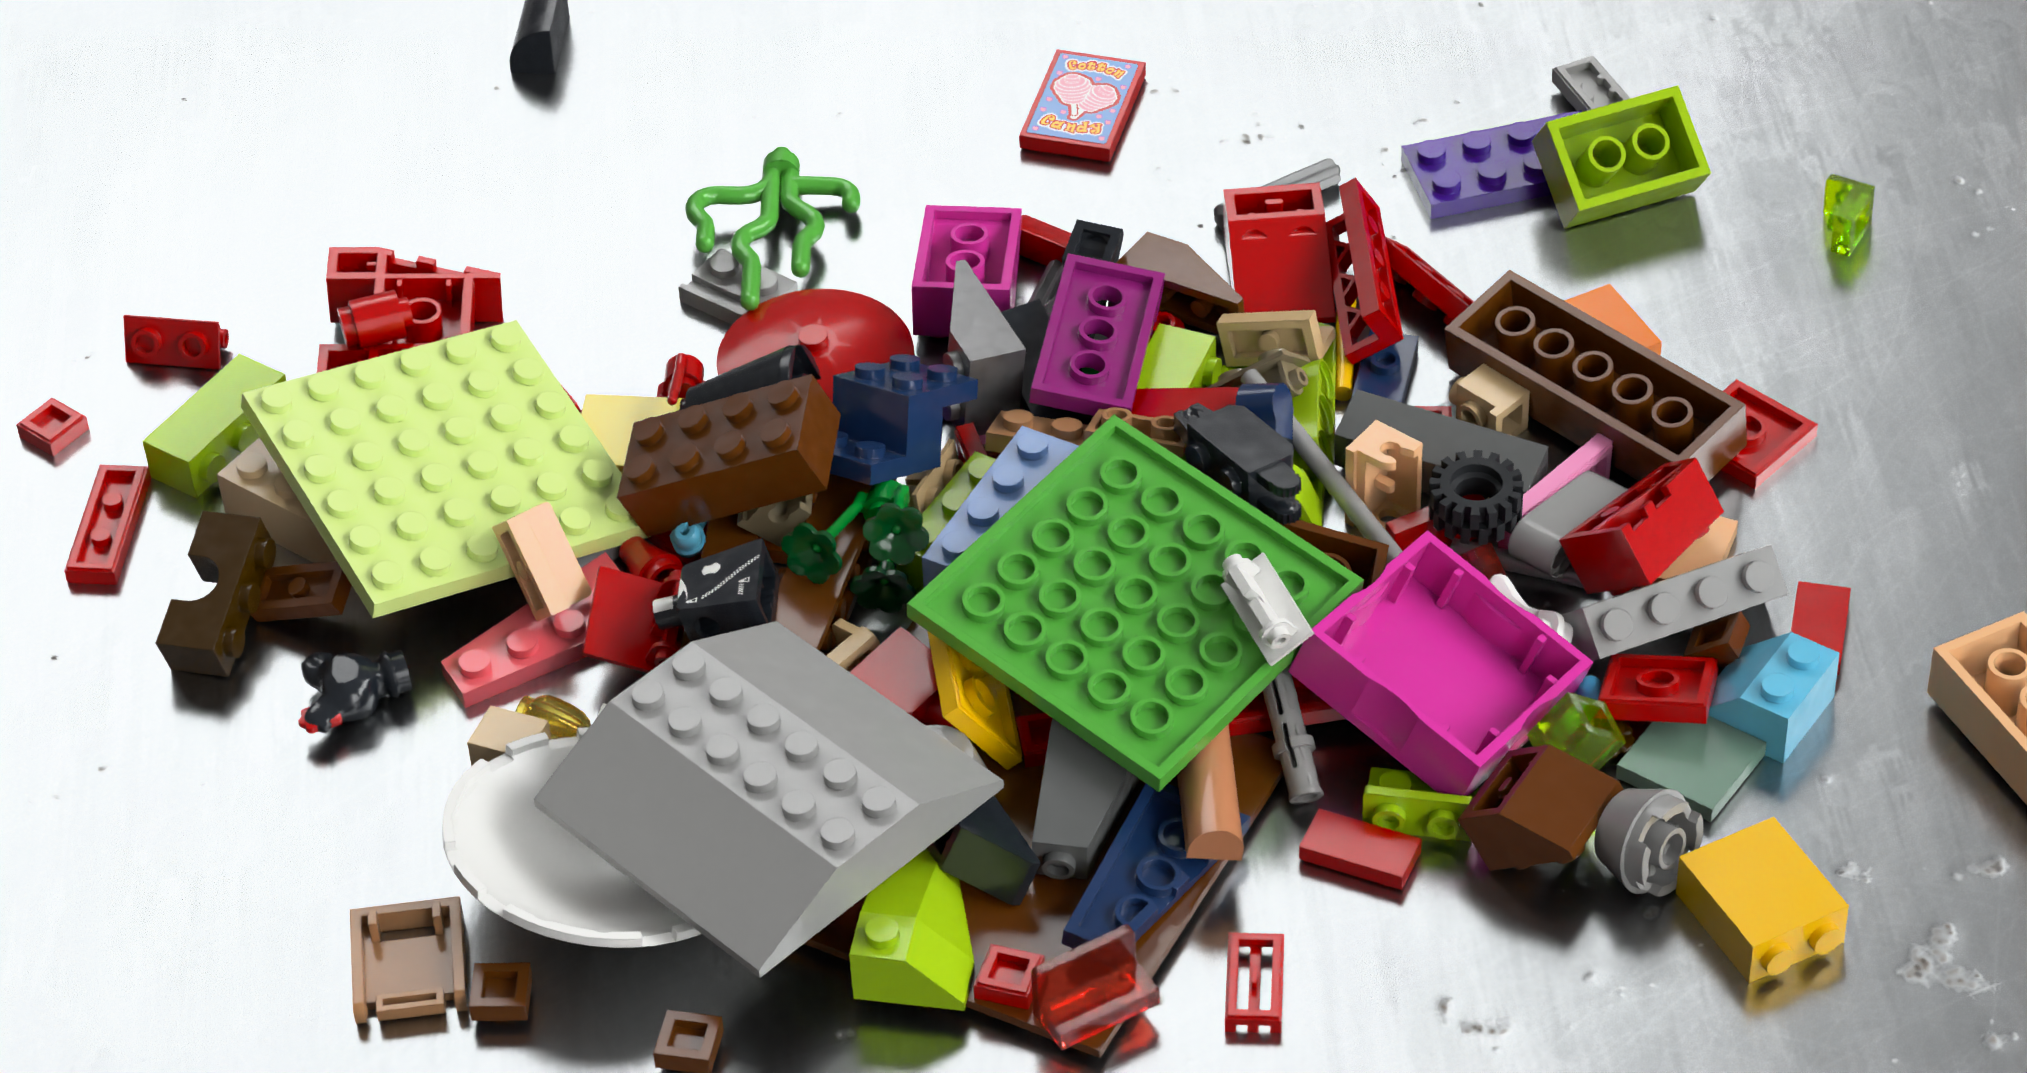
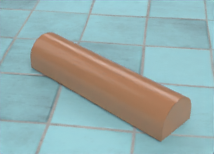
(1211, 803)

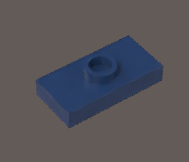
(1389, 370)

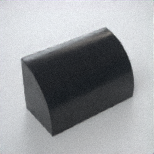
(539, 37)

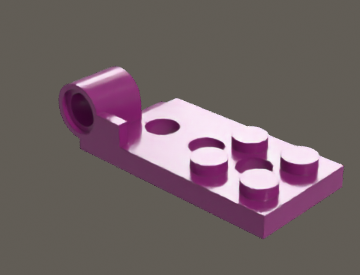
(1127, 323)

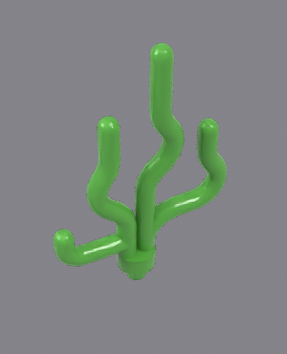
(779, 182)

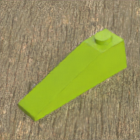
(914, 940)

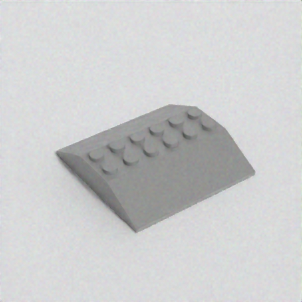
(760, 789)

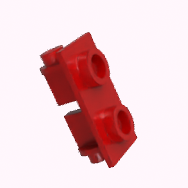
(174, 341)

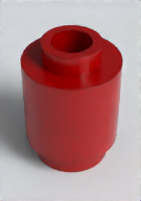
(375, 319)

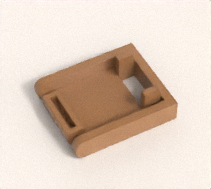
(412, 973)

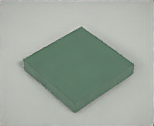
(1695, 759)

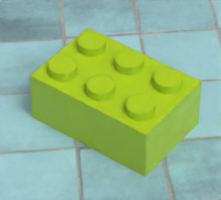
(1621, 156)

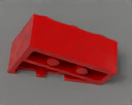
(1643, 529)

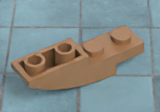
(1073, 431)

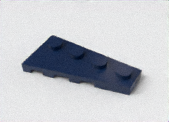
(1140, 872)

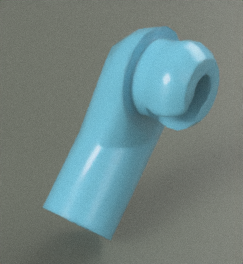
(688, 540)

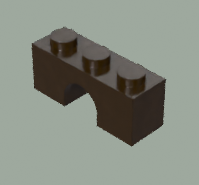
(210, 631)

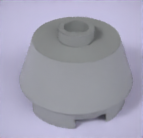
(1644, 836)

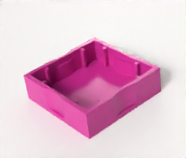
(1439, 667)

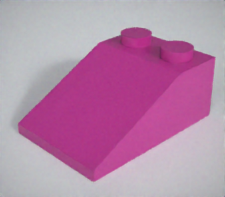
(982, 237)

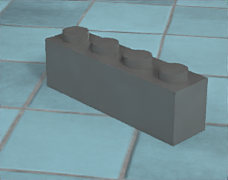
(1440, 437)

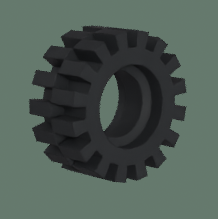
(1475, 517)

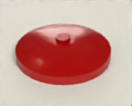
(832, 324)

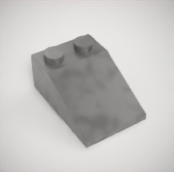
(984, 349)

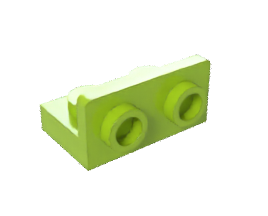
(1412, 807)

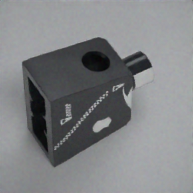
(723, 593)

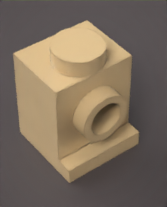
(1491, 401)

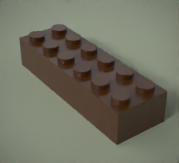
(1596, 380)

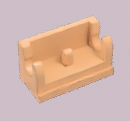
(1385, 471)

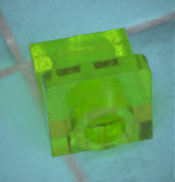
(1848, 212)

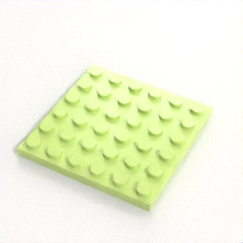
(428, 452)

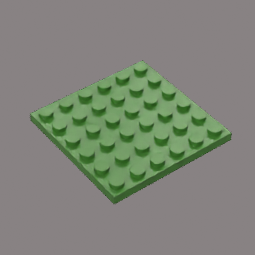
(1112, 601)

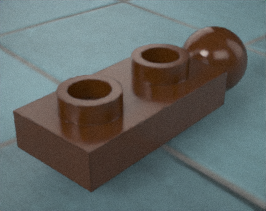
(302, 592)

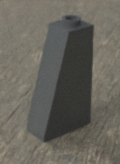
(1077, 805)

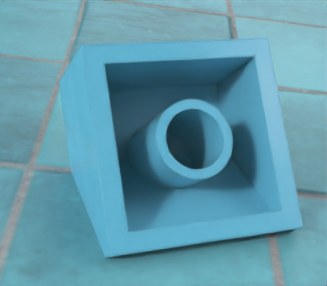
(1776, 691)

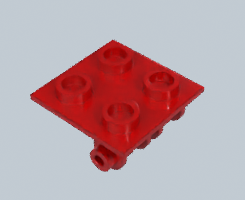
(623, 621)

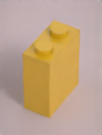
(1762, 900)

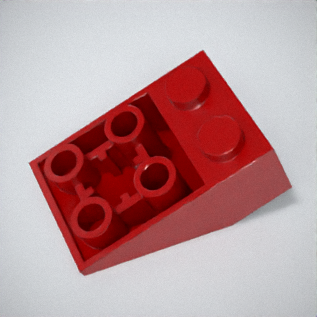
(1279, 249)

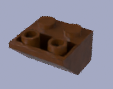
(1537, 808)

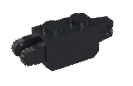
(1242, 457)

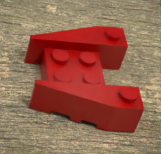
(440, 299)

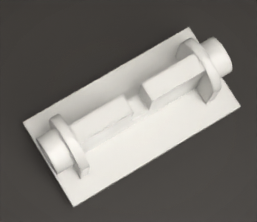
(1264, 606)

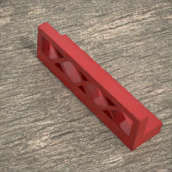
(1371, 277)

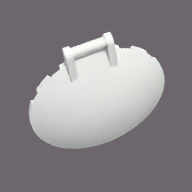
(536, 869)

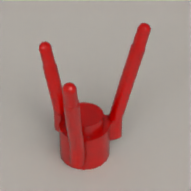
(680, 374)

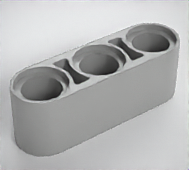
(1538, 533)

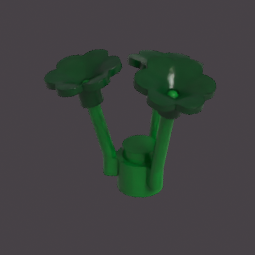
(893, 536)

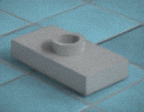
(1587, 84)

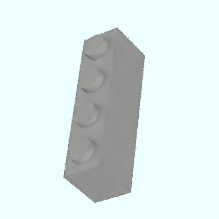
(1677, 603)

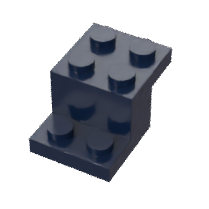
(894, 417)

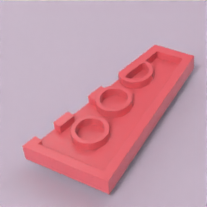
(521, 647)

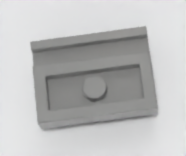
(717, 287)

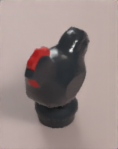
(350, 686)

